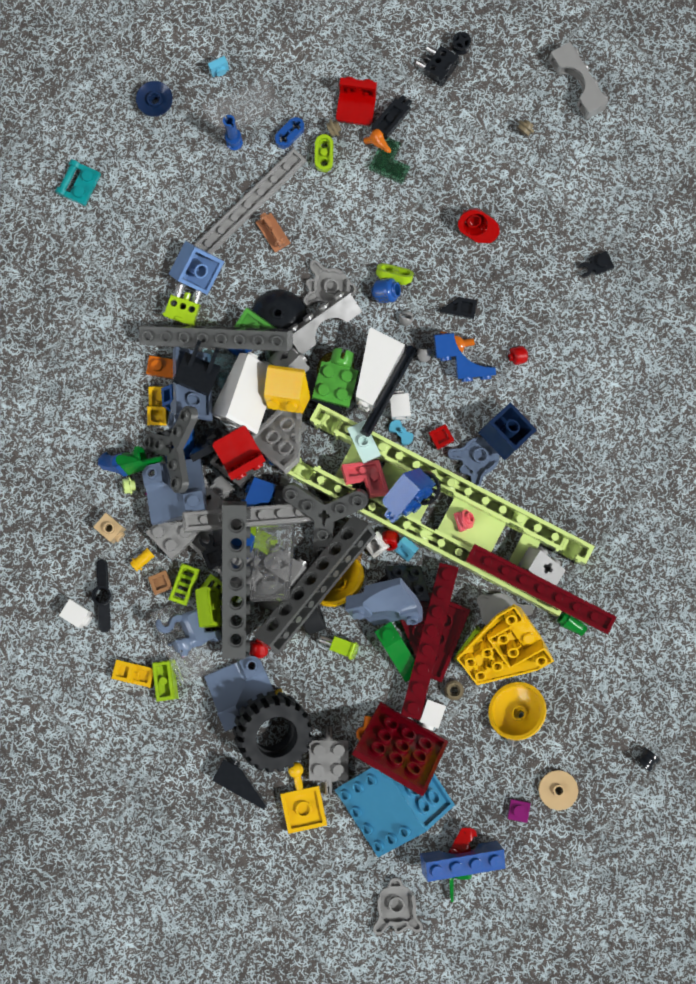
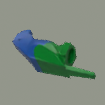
(127, 462)

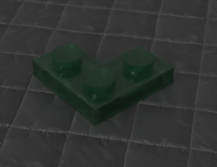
(386, 166)

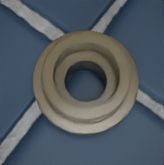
(333, 127)
(525, 127)
(458, 695)

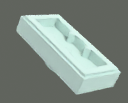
(364, 445)

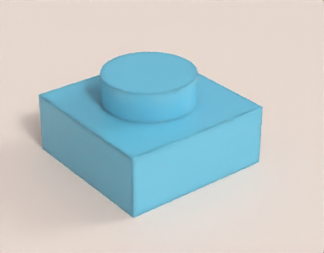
(218, 67)
(406, 548)

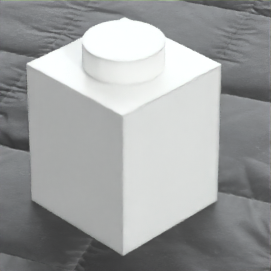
(400, 406)
(76, 614)
(432, 714)

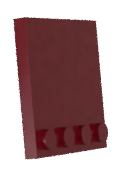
(400, 748)

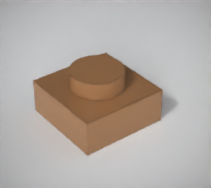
(160, 582)

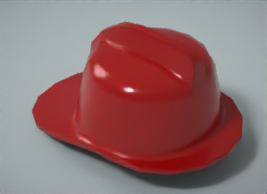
(478, 226)

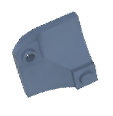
(166, 504)
(385, 603)
(234, 686)

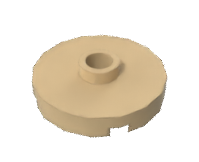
(558, 779)

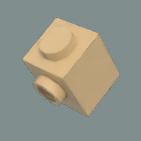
(110, 528)

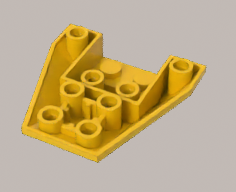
(505, 648)

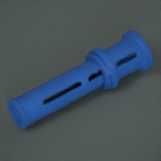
(232, 134)

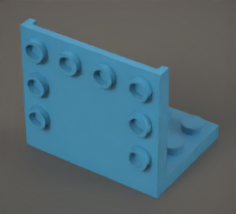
(390, 811)

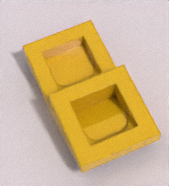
(155, 412)
(133, 673)

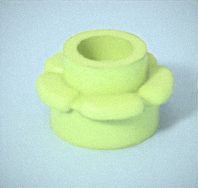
(128, 485)

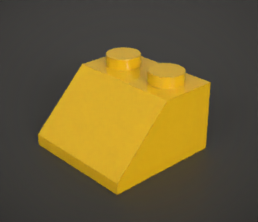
(286, 389)

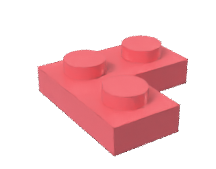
(370, 473)

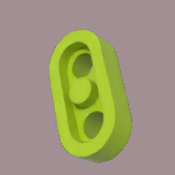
(324, 154)
(399, 274)

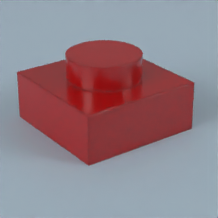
(441, 437)

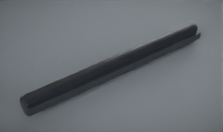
(388, 391)

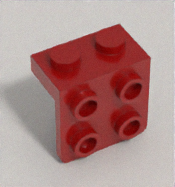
(356, 101)
(238, 453)

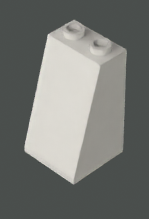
(378, 365)
(243, 394)

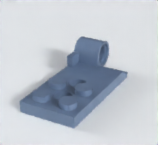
(186, 397)

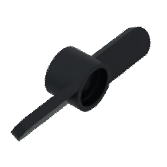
(104, 622)

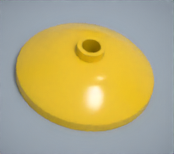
(348, 585)
(511, 701)

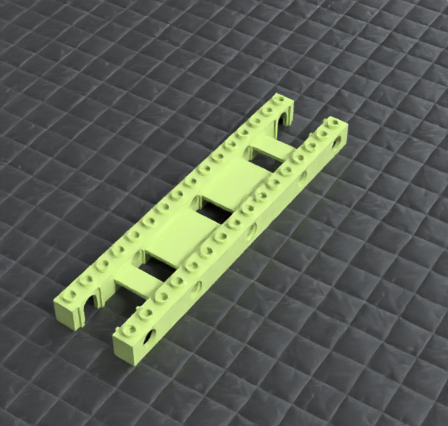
(488, 509)

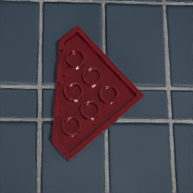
(451, 633)

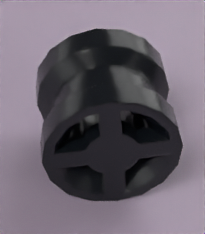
(463, 39)
(647, 759)

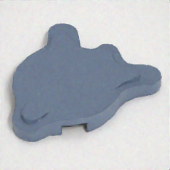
(476, 457)

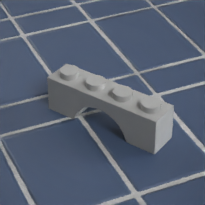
(567, 61)
(341, 307)

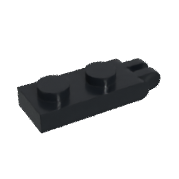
(392, 116)

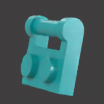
(83, 185)

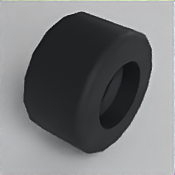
(315, 622)

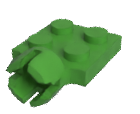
(336, 379)

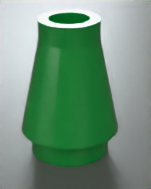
(572, 624)

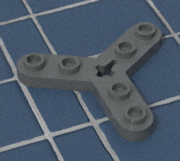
(178, 438)
(313, 507)

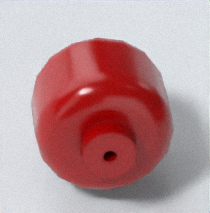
(518, 355)
(392, 538)
(258, 649)

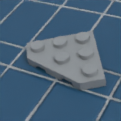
(281, 439)

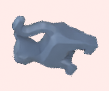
(194, 634)

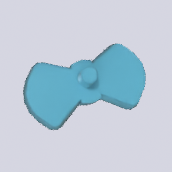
(405, 437)

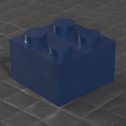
(507, 431)

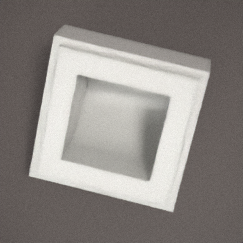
(377, 545)

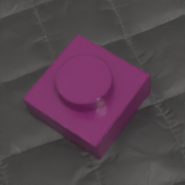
(518, 810)

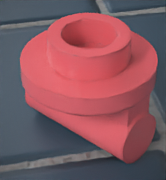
(464, 520)

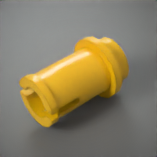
(142, 559)

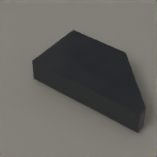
(461, 307)

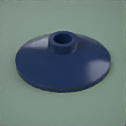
(151, 91)

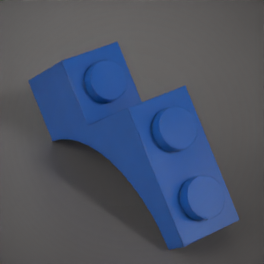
(447, 348)

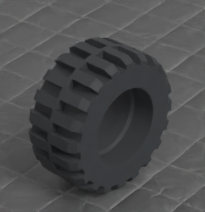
(288, 749)

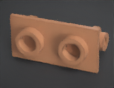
(272, 232)

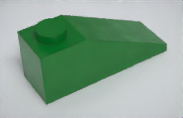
(396, 650)

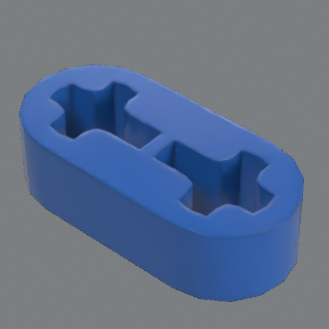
(286, 130)

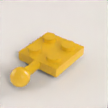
(303, 806)

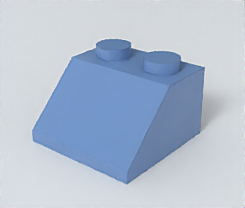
(196, 267)

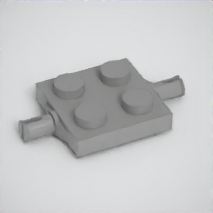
(328, 760)

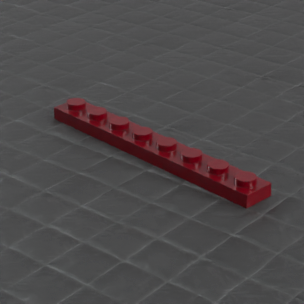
(541, 589)
(429, 641)

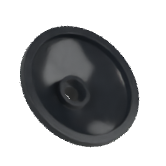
(286, 302)

